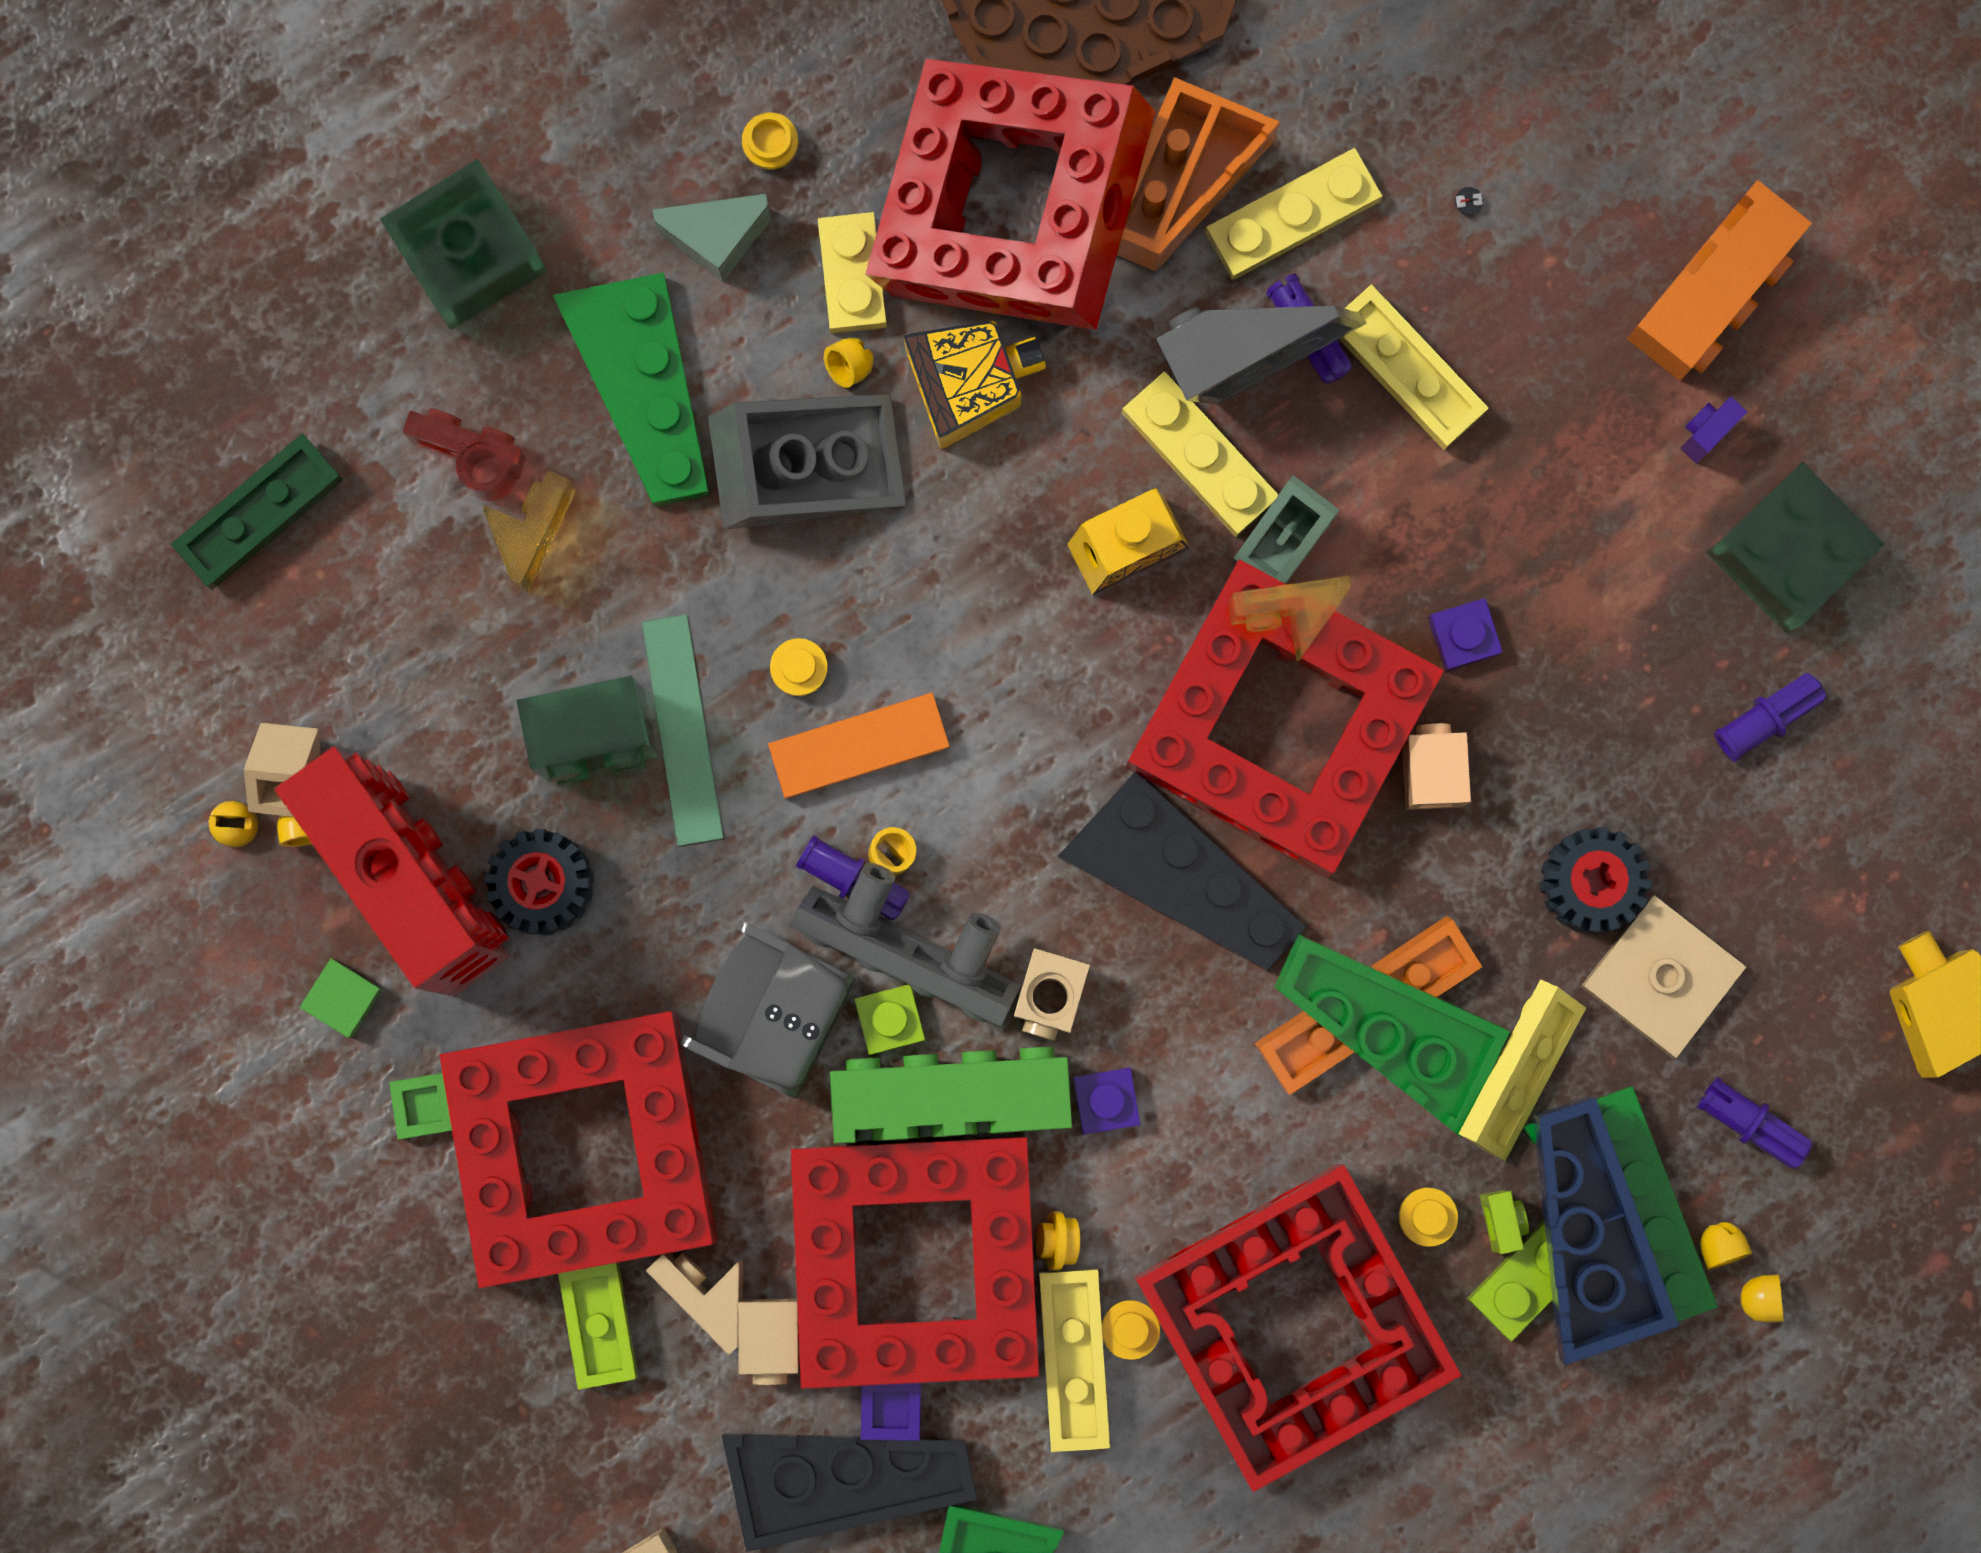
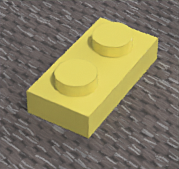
(851, 296)

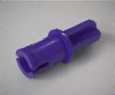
(1329, 361)
(1770, 716)
(843, 872)
(1755, 1124)

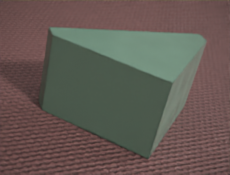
(715, 231)
(1288, 531)

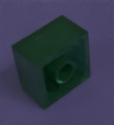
(464, 244)
(1795, 548)
(588, 731)

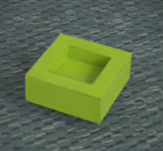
(889, 1019)
(1504, 1221)

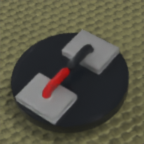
(1469, 201)

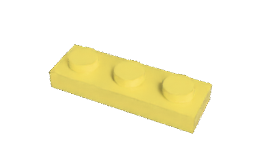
(1293, 214)
(1412, 370)
(1200, 454)
(1522, 1070)
(1074, 1360)

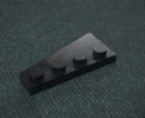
(1174, 868)
(832, 1483)

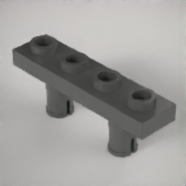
(887, 948)

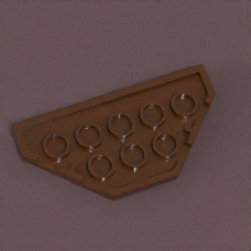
(1086, 37)

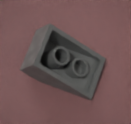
(1234, 349)
(805, 459)

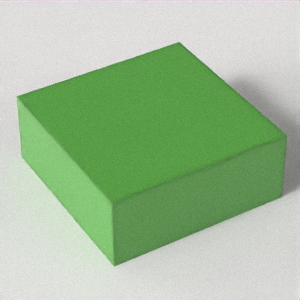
(341, 998)
(420, 1106)

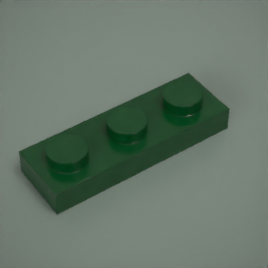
(256, 512)

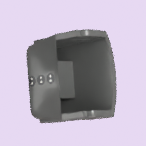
(770, 1011)

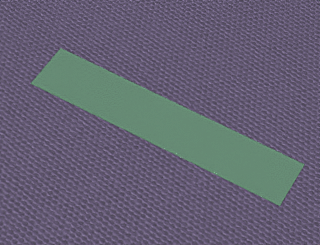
(682, 730)

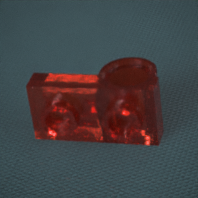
(443, 434)

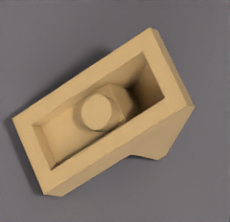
(712, 1310)

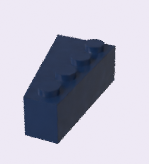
(1596, 1246)

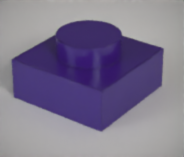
(1710, 427)
(1465, 634)
(1106, 1101)
(891, 1412)

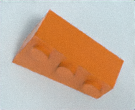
(1188, 167)
(1720, 283)

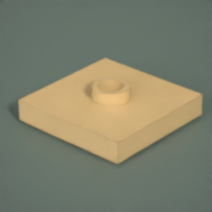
(1663, 977)

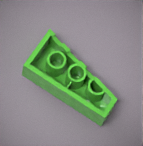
(950, 1098)

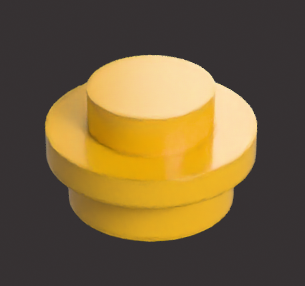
(770, 141)
(798, 667)
(1428, 1217)
(1058, 1240)
(1130, 1329)

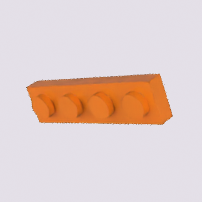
(1429, 961)

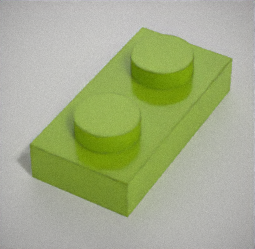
(1516, 1287)
(598, 1326)

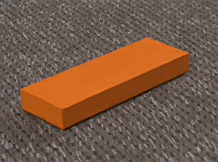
(858, 746)

